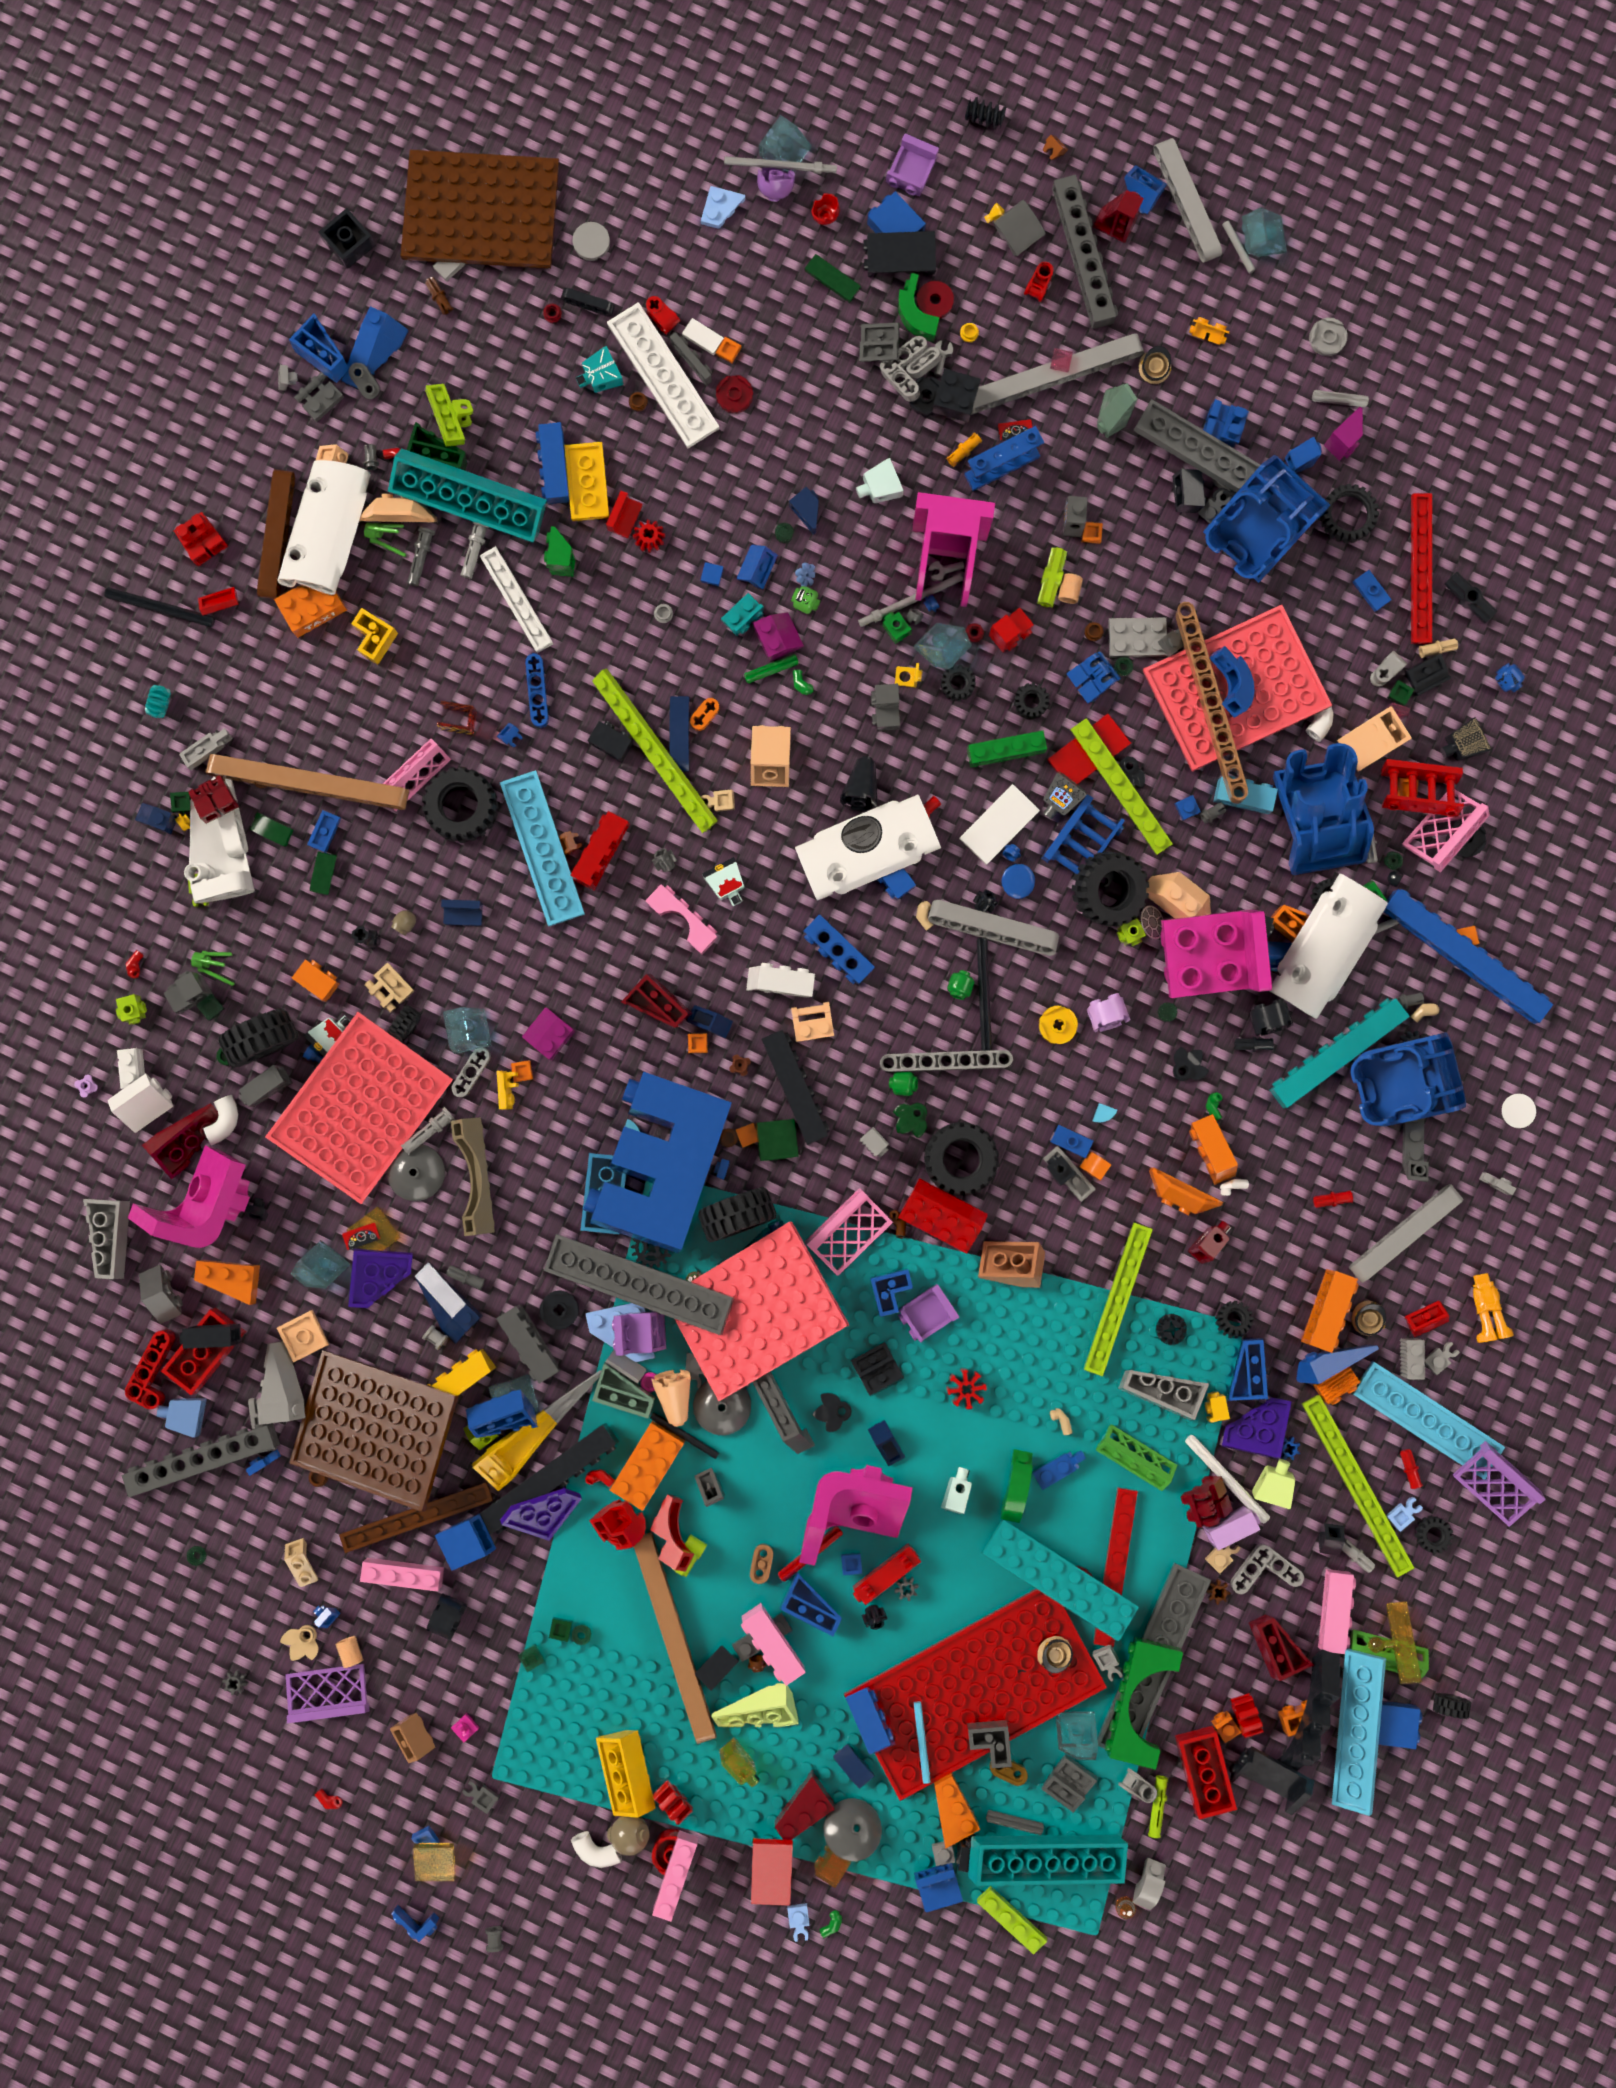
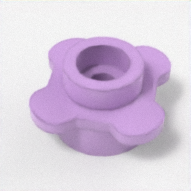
(92, 1087)

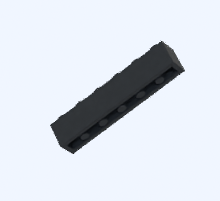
(794, 1086)

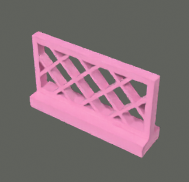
(1456, 841)
(836, 1220)

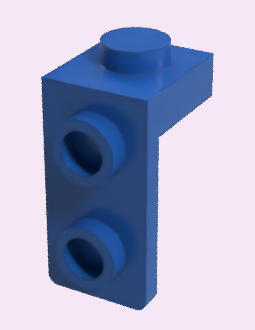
(413, 1929)

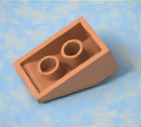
(1012, 1263)

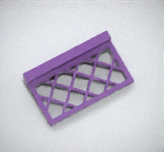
(1513, 1476)
(327, 1711)

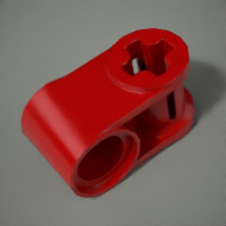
(1039, 284)
(664, 317)

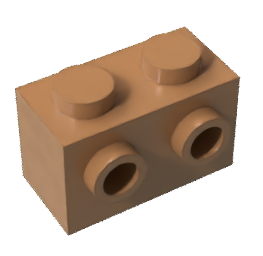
(412, 1737)

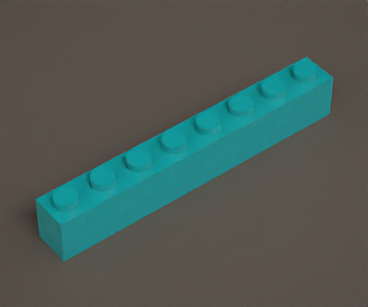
(1339, 1053)

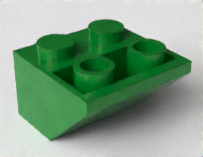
(560, 556)

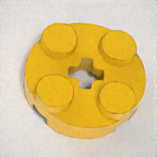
(1068, 1028)

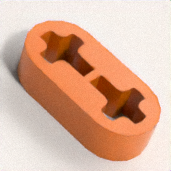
(701, 712)

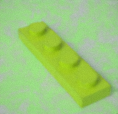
(1012, 1920)

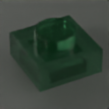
(210, 1007)

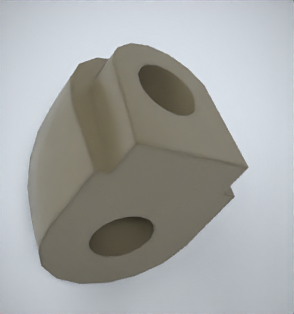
(404, 922)

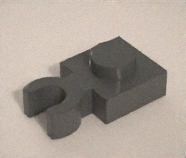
(1213, 507)
(1171, 642)
(694, 1368)
(483, 1798)

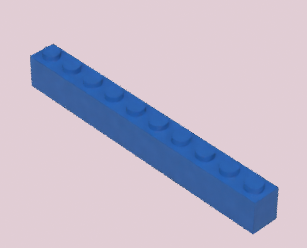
(1467, 957)

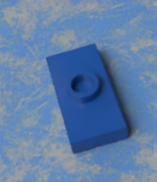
(1371, 590)
(1071, 1141)

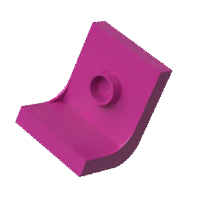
(213, 1195)
(858, 1501)

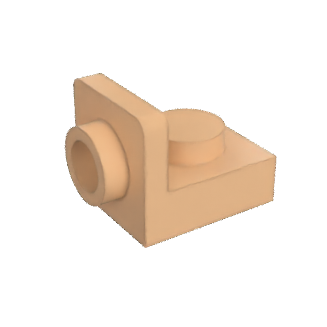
(332, 453)

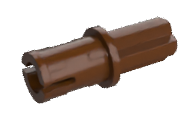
(438, 295)

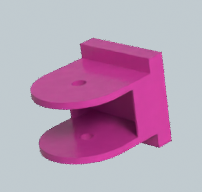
(951, 530)

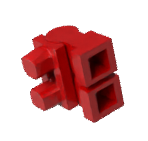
(198, 537)

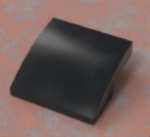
(877, 1369)

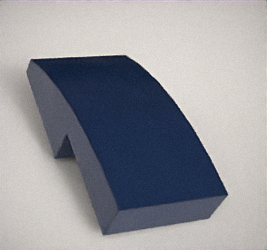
(853, 1766)

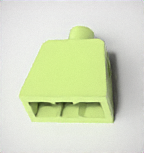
(1275, 1485)

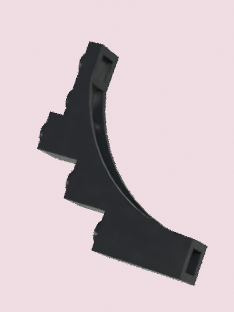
(1323, 1692)

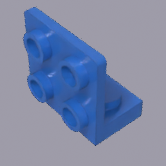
(938, 1887)

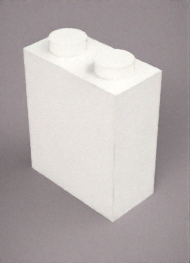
(140, 1102)

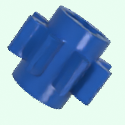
(1292, 1450)

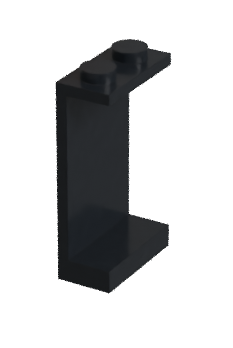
(900, 252)
(1274, 1776)

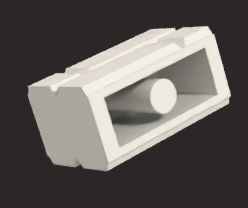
(130, 1066)

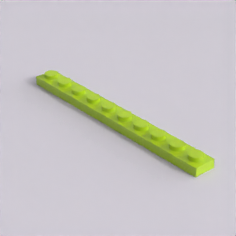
(654, 750)
(1357, 1486)

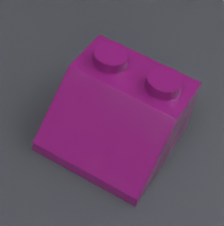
(1346, 437)
(777, 635)
(548, 1034)

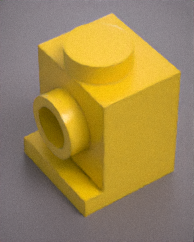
(1217, 1407)

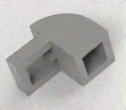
(1151, 1885)

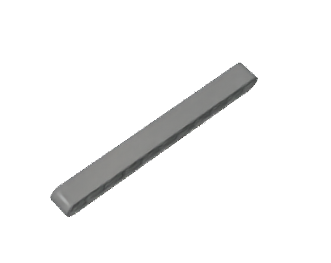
(1044, 377)

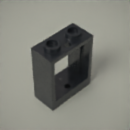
(211, 1336)

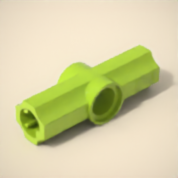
(1052, 577)

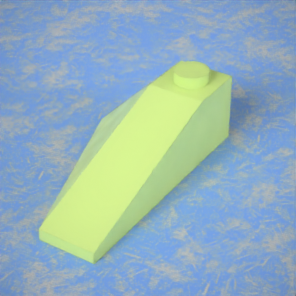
(768, 1706)

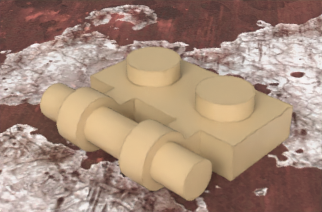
(393, 983)

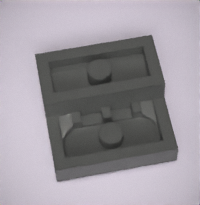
(1019, 227)
(879, 342)
(1069, 1783)

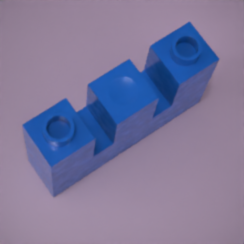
(673, 1166)

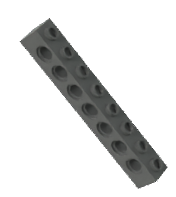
(1097, 315)
(136, 1484)

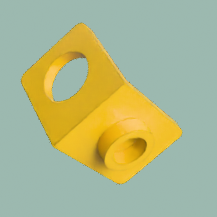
(915, 675)

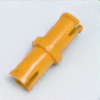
(964, 449)

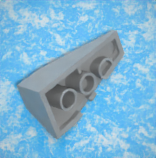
(281, 1392)

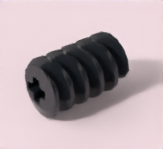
(985, 113)

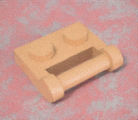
(812, 1028)

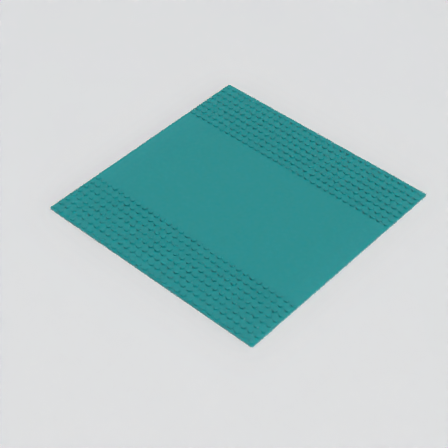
(1032, 1359)

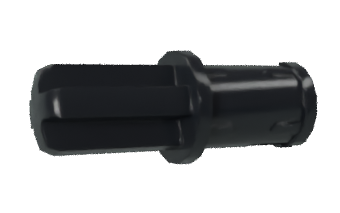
(1253, 1044)

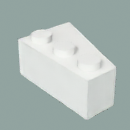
(781, 980)

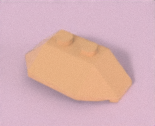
(397, 510)
(1178, 895)

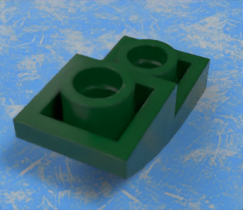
(271, 829)
(323, 873)

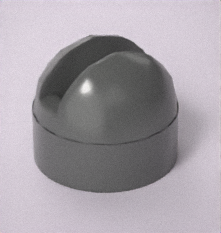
(914, 615)

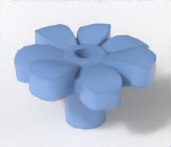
(805, 574)

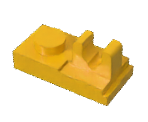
(505, 1094)

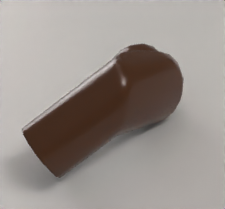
(898, 1223)

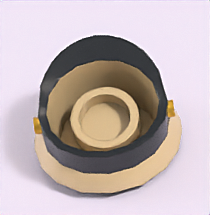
(1155, 365)
(1369, 1318)
(1055, 1654)

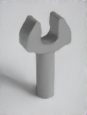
(948, 353)
(944, 569)

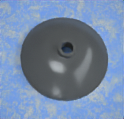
(427, 1180)
(721, 1422)
(840, 1833)

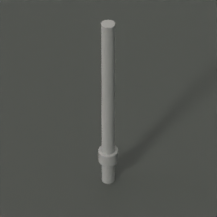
(816, 167)
(877, 615)

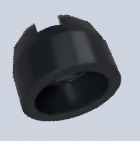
(1394, 878)

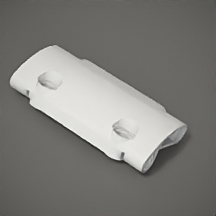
(325, 526)
(1328, 946)

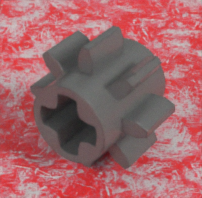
(664, 860)
(907, 1593)
(230, 1686)

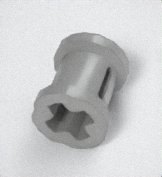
(435, 1337)

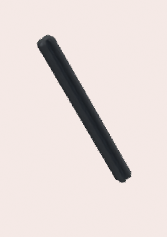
(158, 606)
(984, 994)

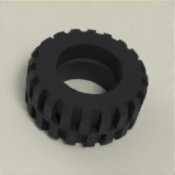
(439, 790)
(1132, 893)
(258, 1037)
(987, 1158)
(737, 1214)

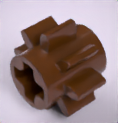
(1222, 1596)

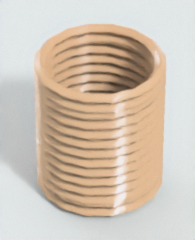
(1070, 588)
(349, 1652)

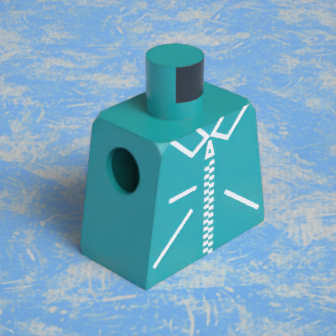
(600, 372)

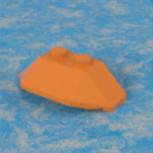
(1181, 1194)

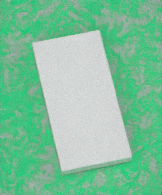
(999, 824)

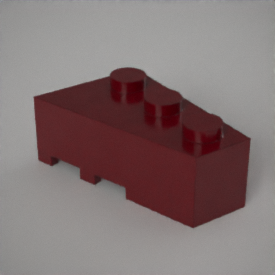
(1119, 215)
(804, 1809)

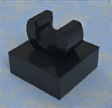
(257, 1210)

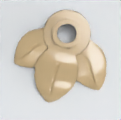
(300, 1644)

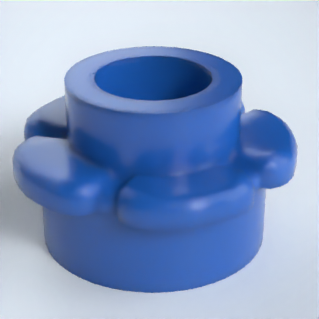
(931, 603)
(1011, 852)

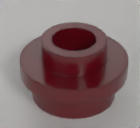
(552, 308)
(976, 627)

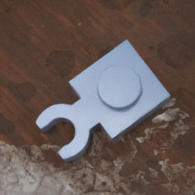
(1402, 1516)
(798, 1919)

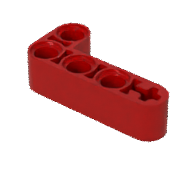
(153, 1367)

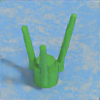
(375, 531)
(203, 961)

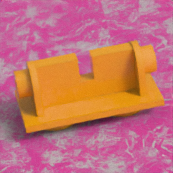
(1216, 332)

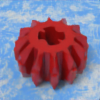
(652, 530)

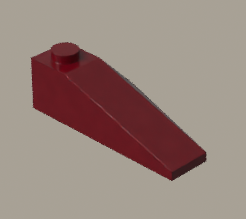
(178, 1142)

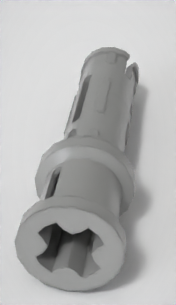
(476, 540)
(435, 1125)

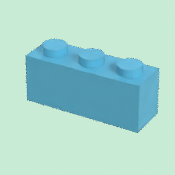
(1259, 798)

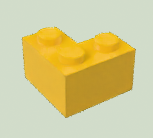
(378, 636)

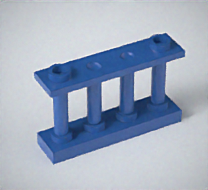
(1004, 458)
(1076, 823)

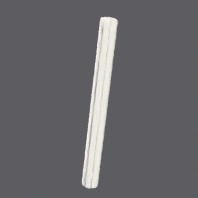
(1227, 1478)

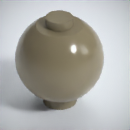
(628, 1835)

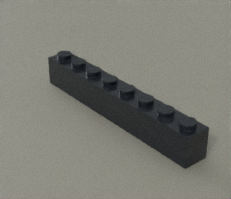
(553, 1474)

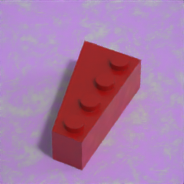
(600, 850)

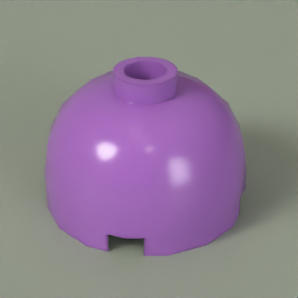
(775, 183)

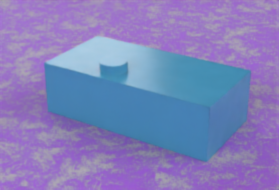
(598, 1173)

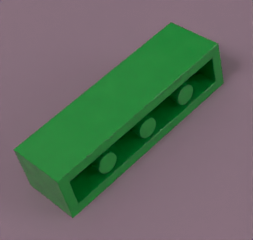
(1006, 748)

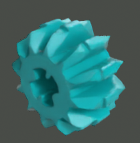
(157, 701)

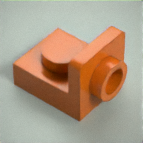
(1225, 1726)

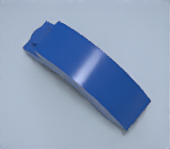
(1239, 681)

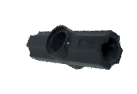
(1479, 606)
(365, 937)

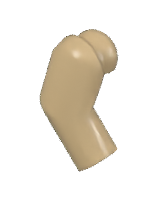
(922, 914)
(1425, 1010)
(1064, 1420)

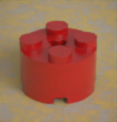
(662, 1847)

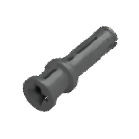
(422, 547)

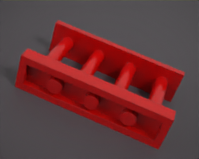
(1426, 772)

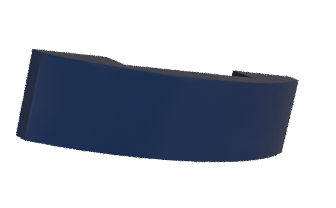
(679, 731)

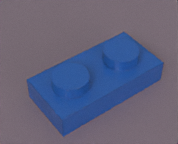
(324, 831)

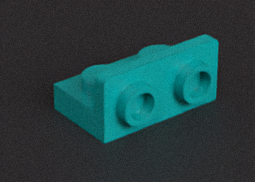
(743, 614)

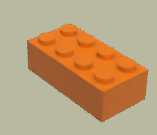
(1330, 1310)
(647, 1465)

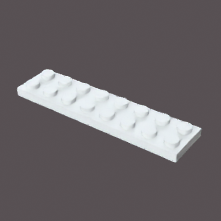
(663, 375)

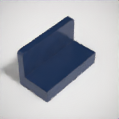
(462, 912)

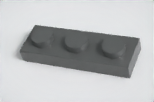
(691, 358)
(745, 1647)

